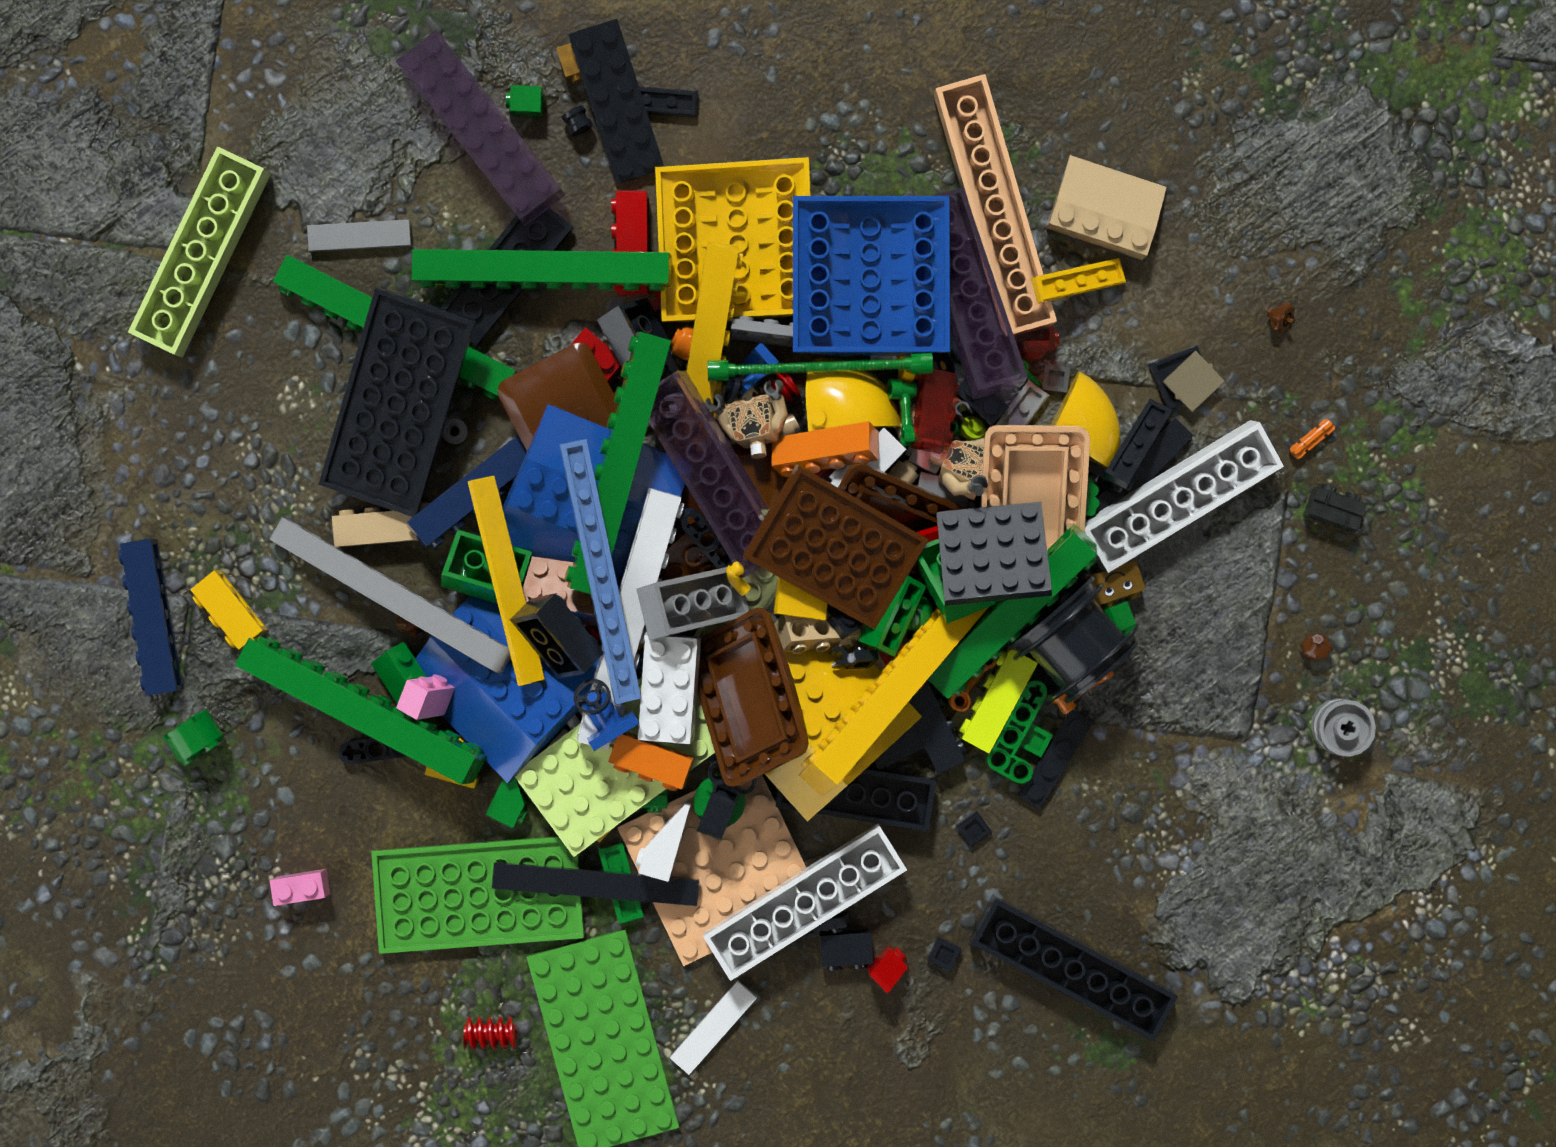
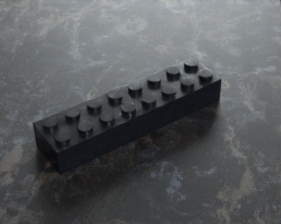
(1073, 967)

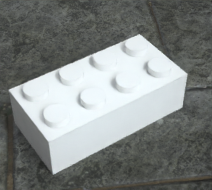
(669, 689)

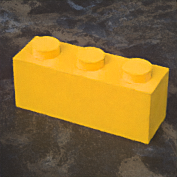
(227, 609)

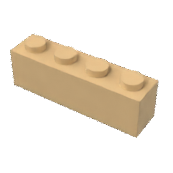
(371, 527)

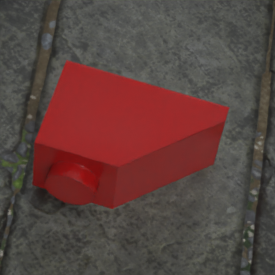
(888, 967)

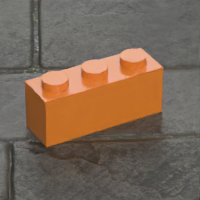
(651, 761)

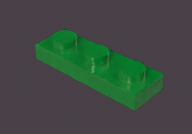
(615, 860)

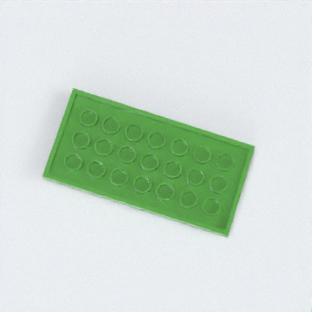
(447, 899)
(603, 1041)

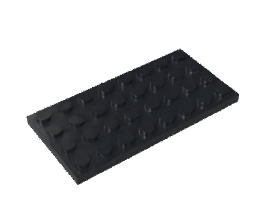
(396, 402)

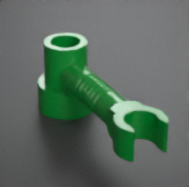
(904, 392)

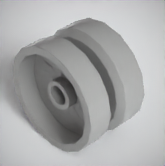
(1358, 729)

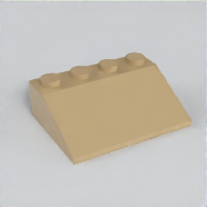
(1107, 208)

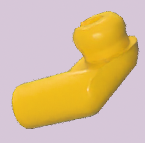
(733, 576)

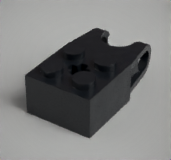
(625, 322)

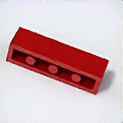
(630, 229)

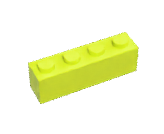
(998, 700)

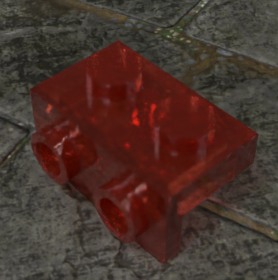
(1037, 349)

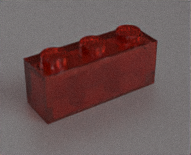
(934, 411)

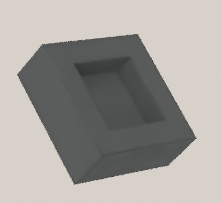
(1055, 378)

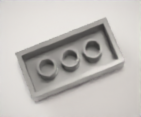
(689, 603)

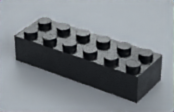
(881, 799)

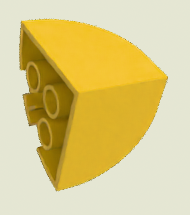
(847, 399)
(1091, 408)

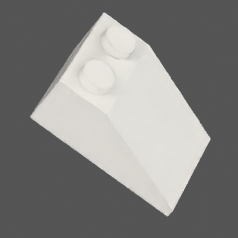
(661, 851)

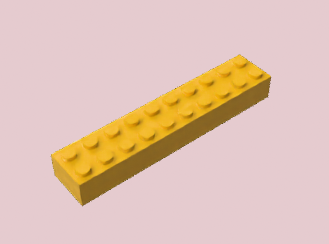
(883, 700)

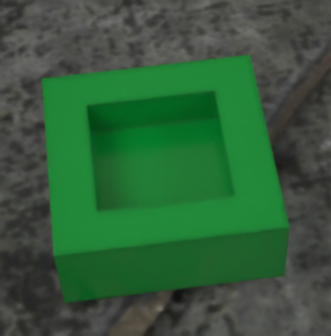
(1036, 740)

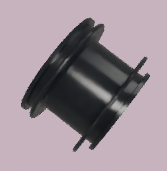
(1075, 641)

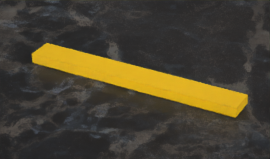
(504, 575)

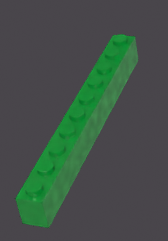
(542, 268)
(353, 305)
(624, 441)

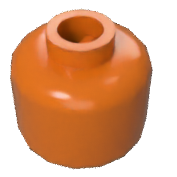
(681, 342)

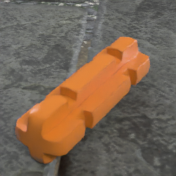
(1312, 439)

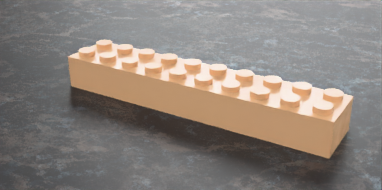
(994, 198)

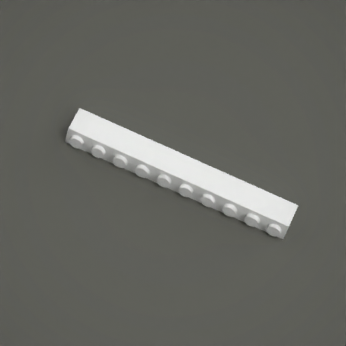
(642, 568)

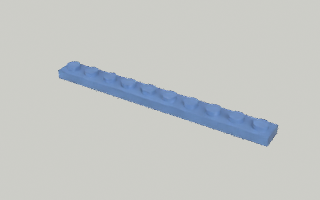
(600, 571)

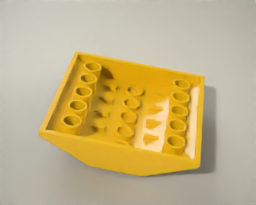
(737, 206)
(824, 700)

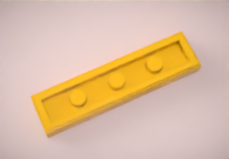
(1078, 280)

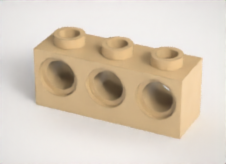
(808, 637)

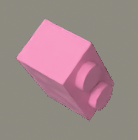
(425, 697)
(300, 887)

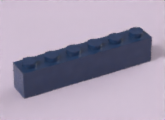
(456, 504)
(150, 616)

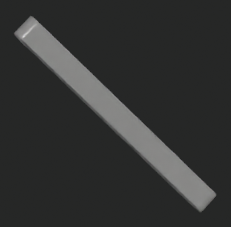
(391, 595)

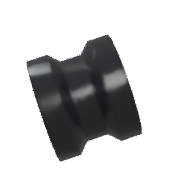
(577, 120)

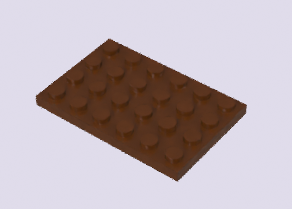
(835, 547)

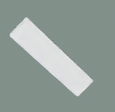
(713, 1027)

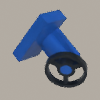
(738, 389)
(603, 714)

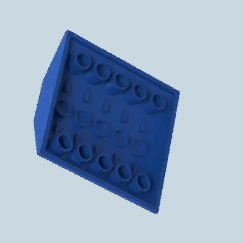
(871, 275)
(539, 501)
(490, 706)

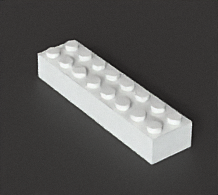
(1181, 495)
(804, 901)

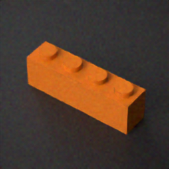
(826, 448)

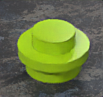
(973, 428)

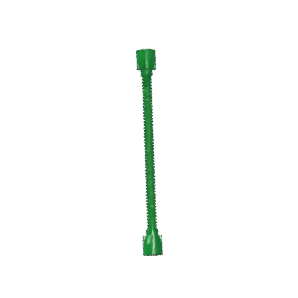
(918, 364)

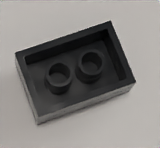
(557, 635)

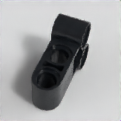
(720, 805)

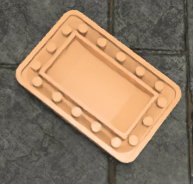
(1041, 467)

